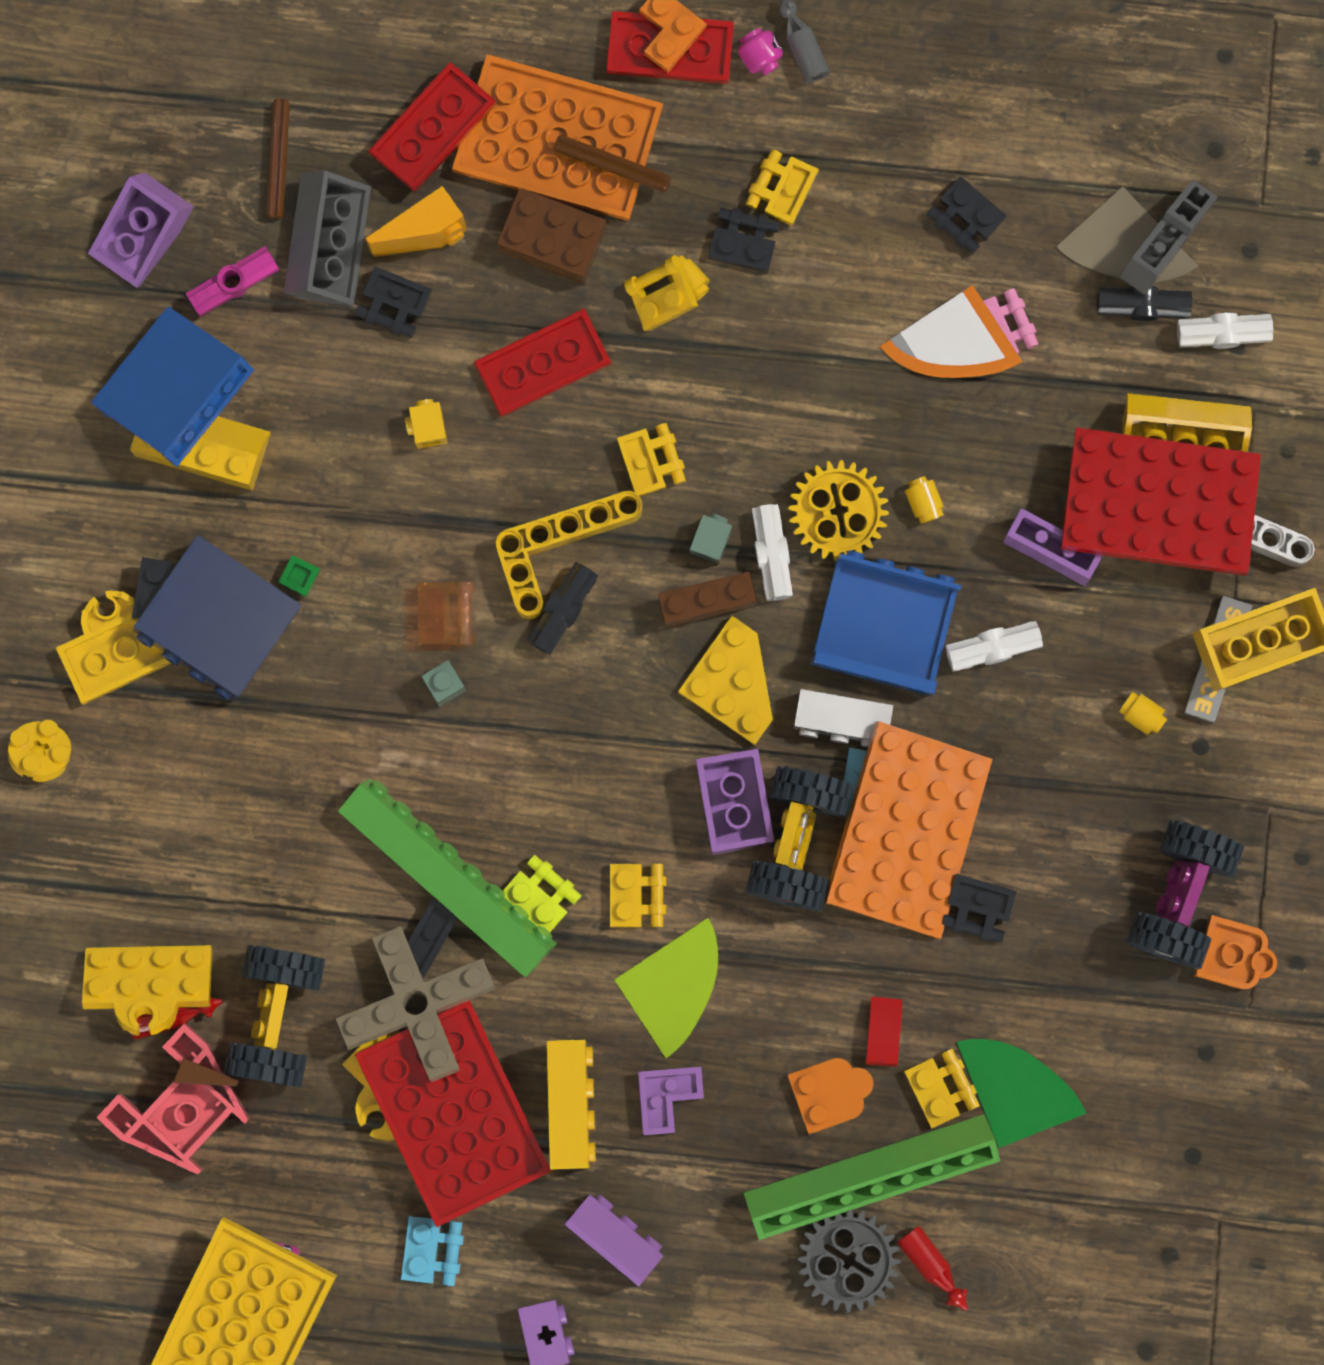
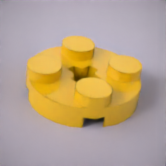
(33, 765)

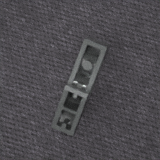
(1168, 237)

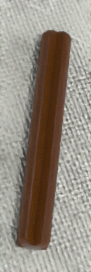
(277, 158)
(612, 163)

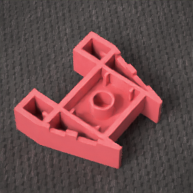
(182, 1114)

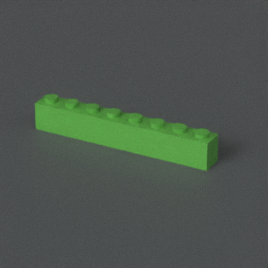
(447, 876)
(872, 1177)

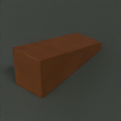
(194, 1073)

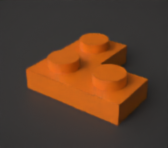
(677, 34)

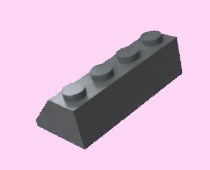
(327, 238)

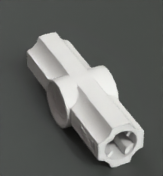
(1224, 330)
(772, 552)
(994, 646)

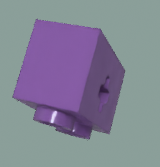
(532, 1321)

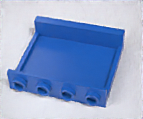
(173, 385)
(885, 623)

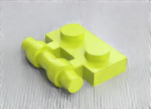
(541, 907)

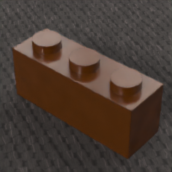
(707, 600)

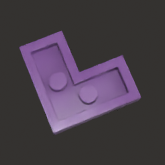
(658, 1091)

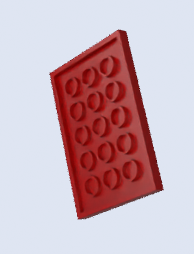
(1161, 501)
(460, 1132)

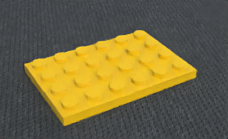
(245, 1304)

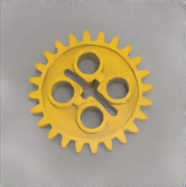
(810, 516)

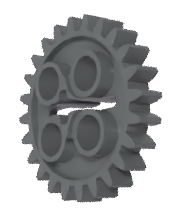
(863, 1235)

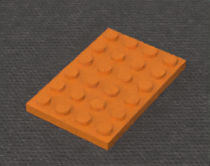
(536, 106)
(907, 829)

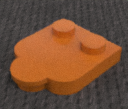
(1236, 954)
(830, 1093)

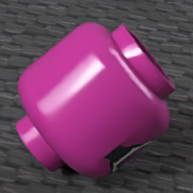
(760, 51)

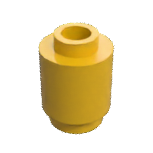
(696, 277)
(924, 500)
(1143, 713)

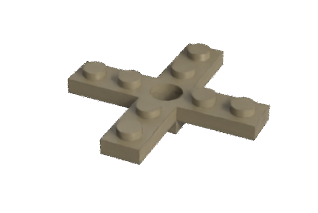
(406, 981)

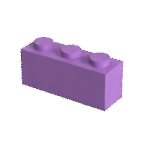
(1043, 543)

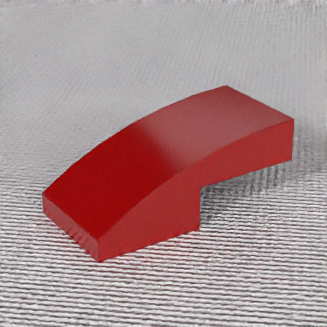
(884, 1031)

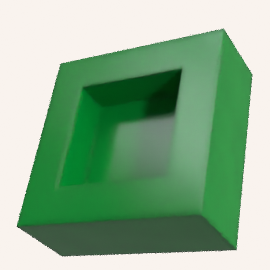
(299, 576)

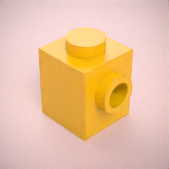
(426, 424)

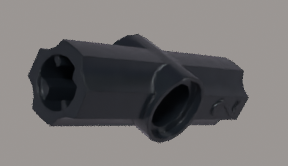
(1144, 307)
(563, 608)

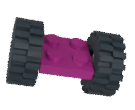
(1195, 854)

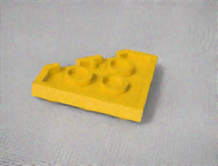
(732, 682)

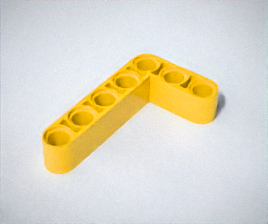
(557, 538)

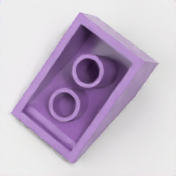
(140, 228)

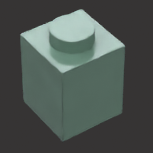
(711, 538)
(443, 683)

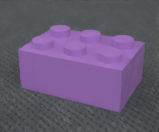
(735, 801)

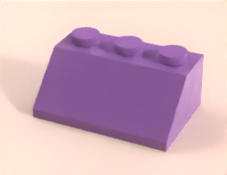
(615, 1238)

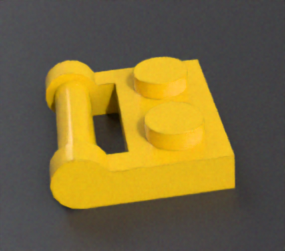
(666, 302)

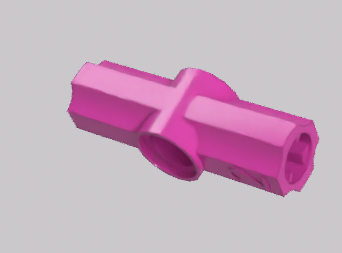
(215, 293)

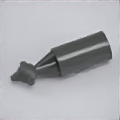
(803, 45)

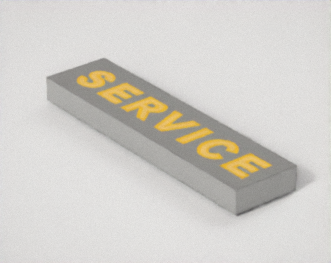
(1203, 701)

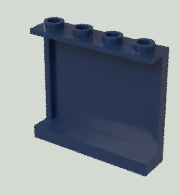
(215, 618)

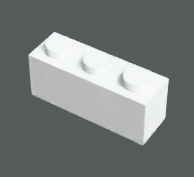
(839, 717)

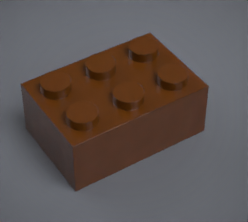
(552, 236)

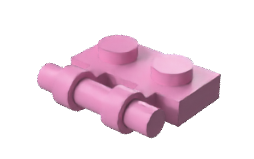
(1016, 307)

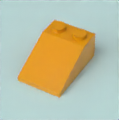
(422, 227)

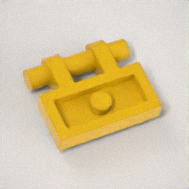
(790, 191)
(642, 463)
(626, 895)
(933, 1093)

